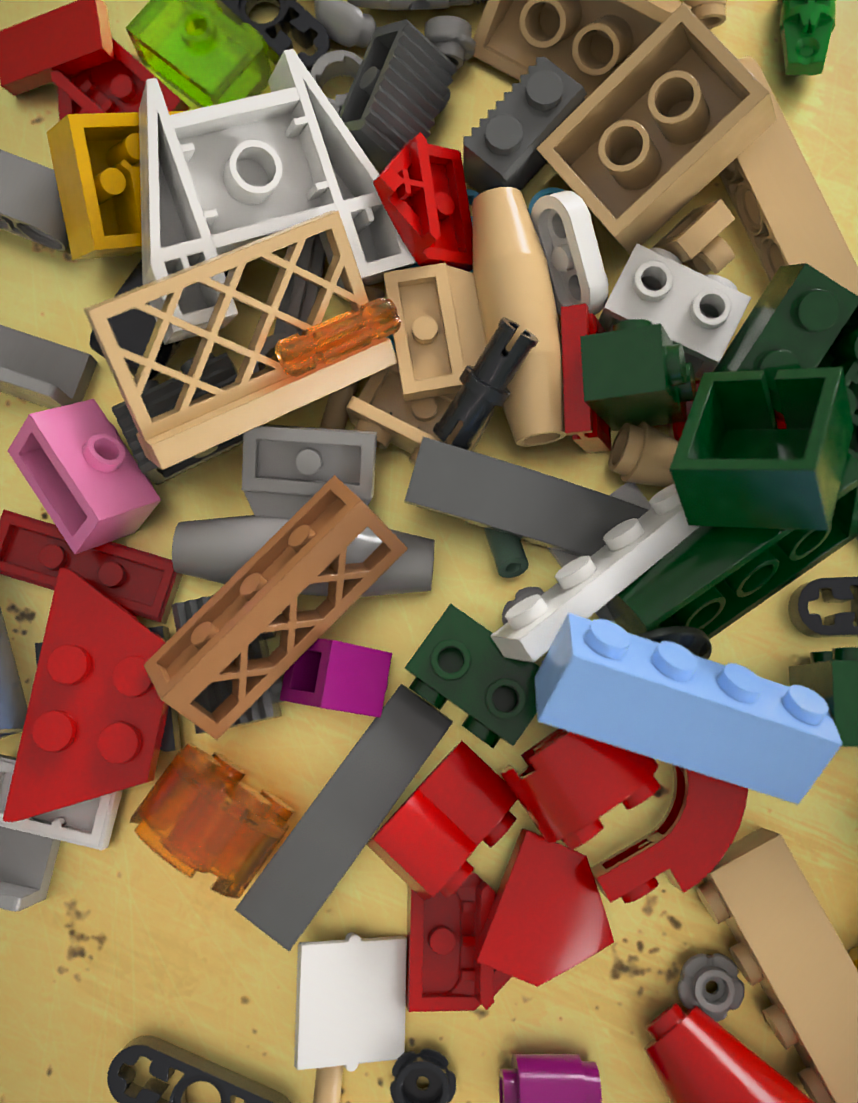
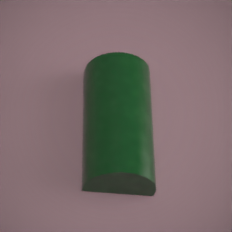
(731, 570)

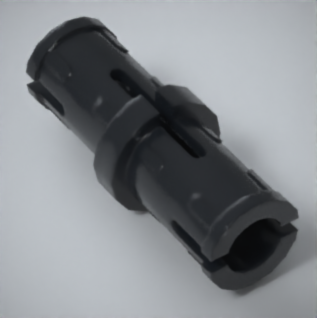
(485, 384)

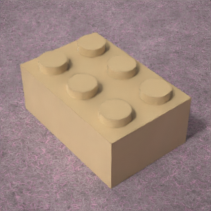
(659, 128)

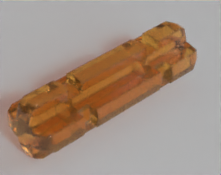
(337, 336)

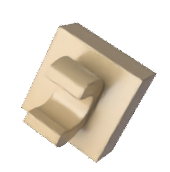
(697, 238)

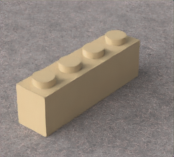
(793, 956)

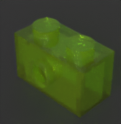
(201, 50)

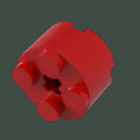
(576, 782)

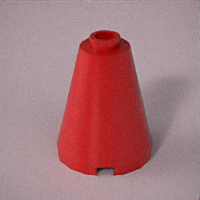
(709, 1065)

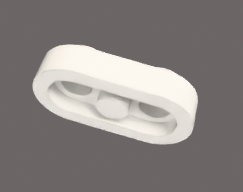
(571, 251)

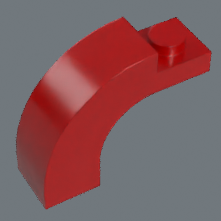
(683, 845)

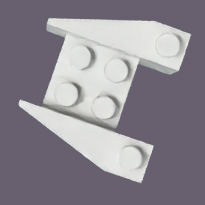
(248, 172)

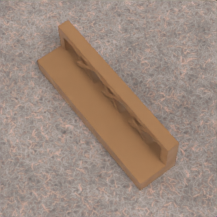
(253, 603)

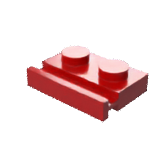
(580, 420)

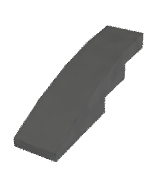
(514, 499)
(343, 817)

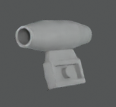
(279, 476)

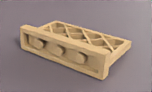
(251, 397)

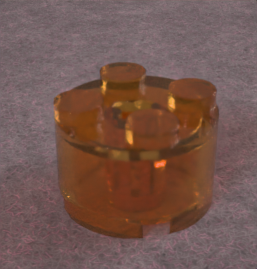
(210, 820)

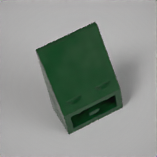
(800, 325)

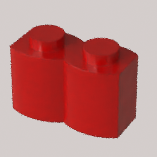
(445, 823)

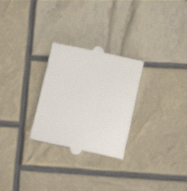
(350, 1001)

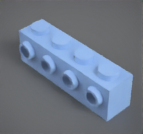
(684, 709)

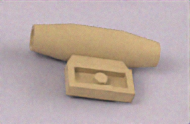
(455, 312)

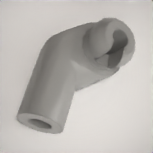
(345, 22)

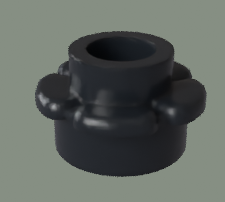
(429, 1064)

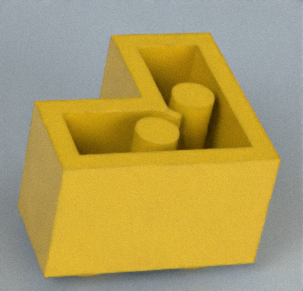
(99, 182)

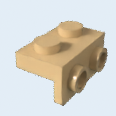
(400, 421)

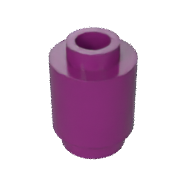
(550, 1080)

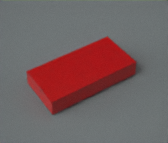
(60, 40)

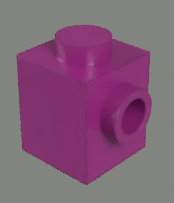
(339, 678)

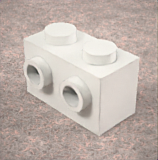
(690, 306)

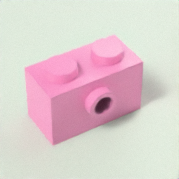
(83, 474)

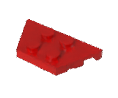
(91, 707)

